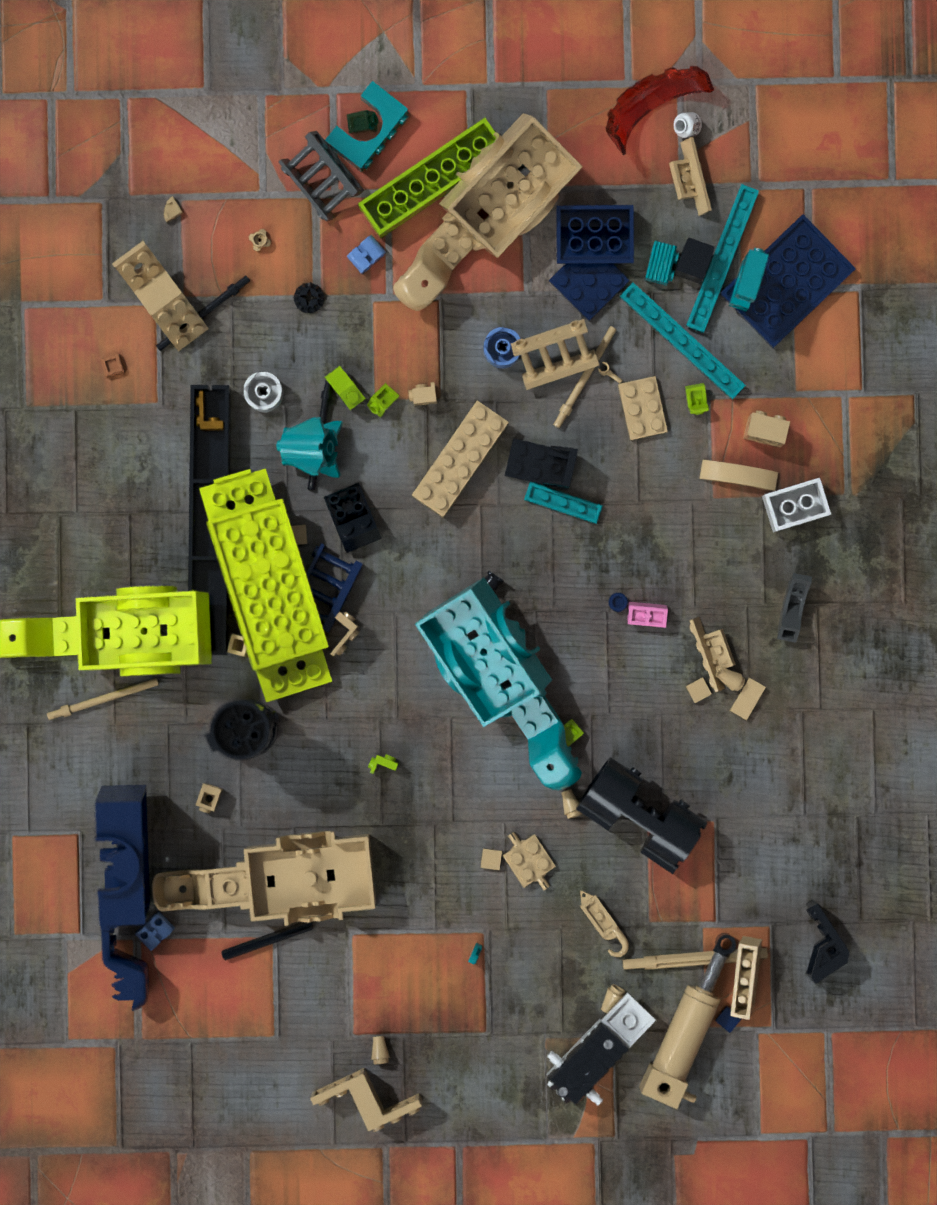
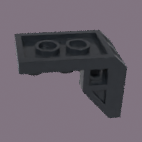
(541, 464)
(823, 962)

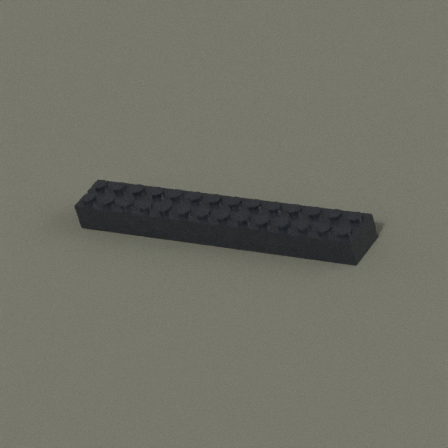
(208, 462)

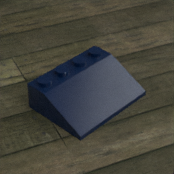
(595, 234)

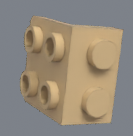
(348, 621)

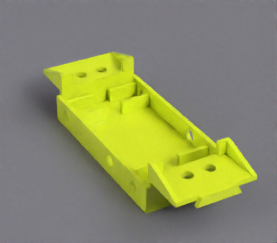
(266, 583)

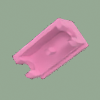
(647, 614)

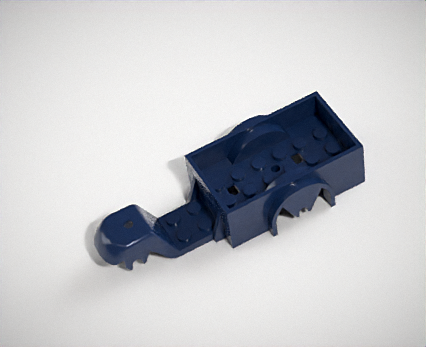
(126, 895)

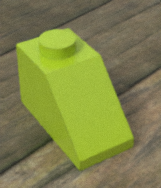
(344, 387)

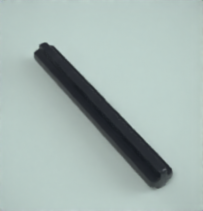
(266, 940)

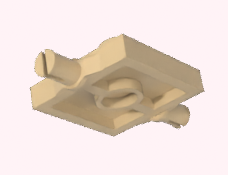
(529, 861)

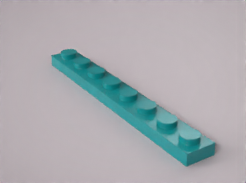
(722, 258)
(682, 341)

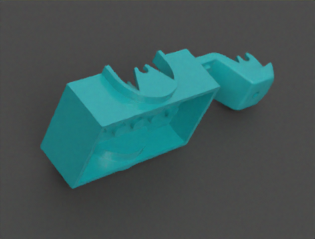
(497, 655)

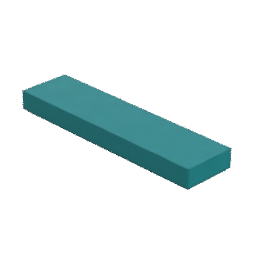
(563, 502)

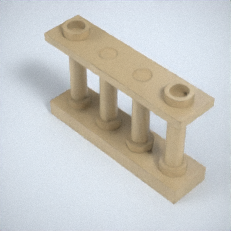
(560, 369)

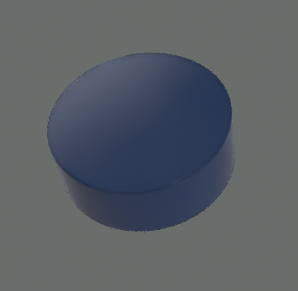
(618, 602)

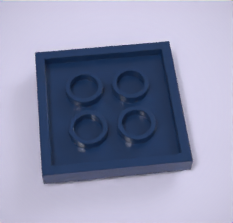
(588, 286)

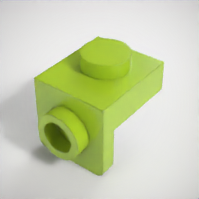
(696, 399)
(387, 761)

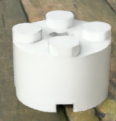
(252, 391)

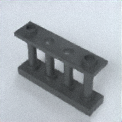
(338, 169)

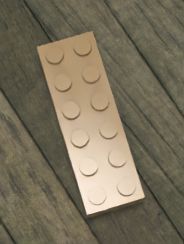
(460, 459)

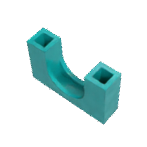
(362, 152)
(748, 279)

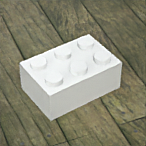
(796, 505)

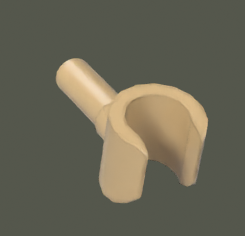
(608, 372)

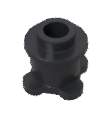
(493, 580)

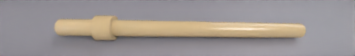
(566, 408)
(67, 710)

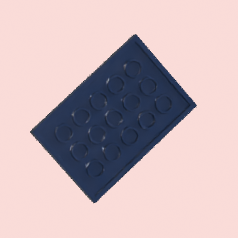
(796, 279)

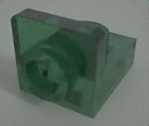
(362, 122)

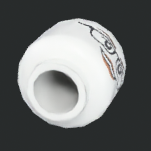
(687, 124)

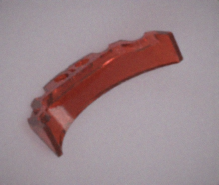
(648, 95)

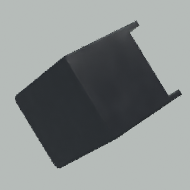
(694, 260)

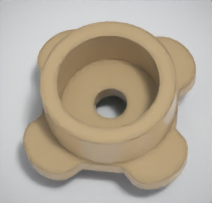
(261, 234)

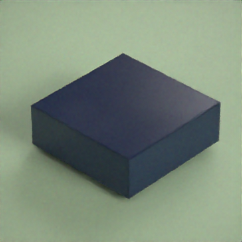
(726, 1020)

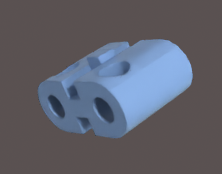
(366, 254)
(154, 931)

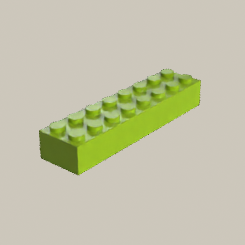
(425, 180)

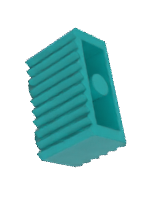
(661, 263)

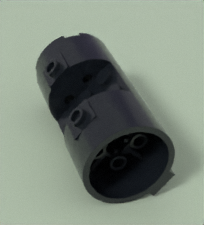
(236, 733)
(613, 794)

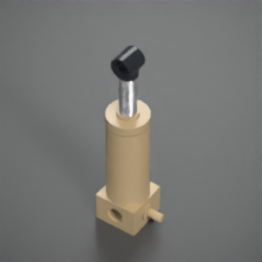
(686, 1034)

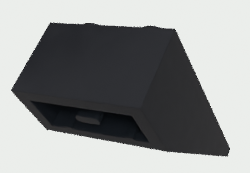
(352, 517)

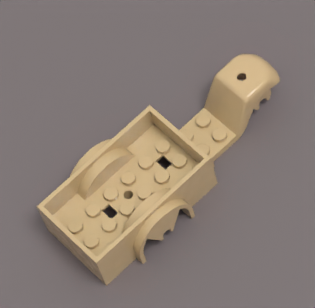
(498, 187)
(300, 880)

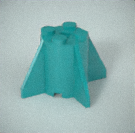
(311, 447)

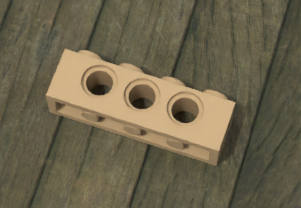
(746, 977)

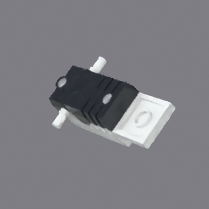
(598, 1051)

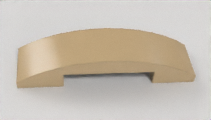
(738, 474)

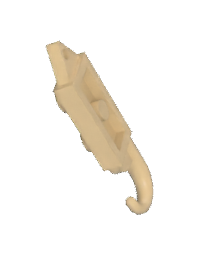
(603, 922)

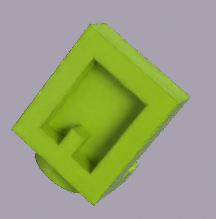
(382, 400)
(572, 732)

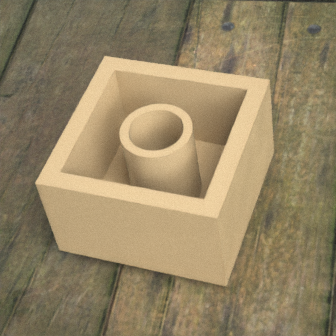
(766, 429)

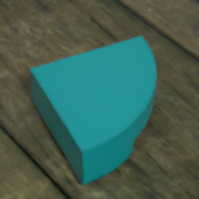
(475, 953)

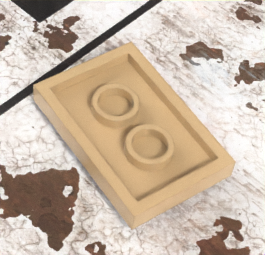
(642, 408)

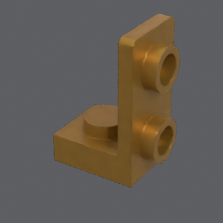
(213, 423)

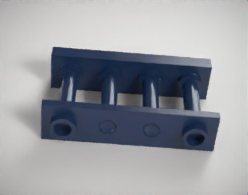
(343, 586)

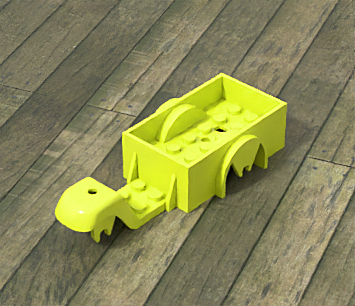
(135, 632)

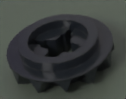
(301, 302)

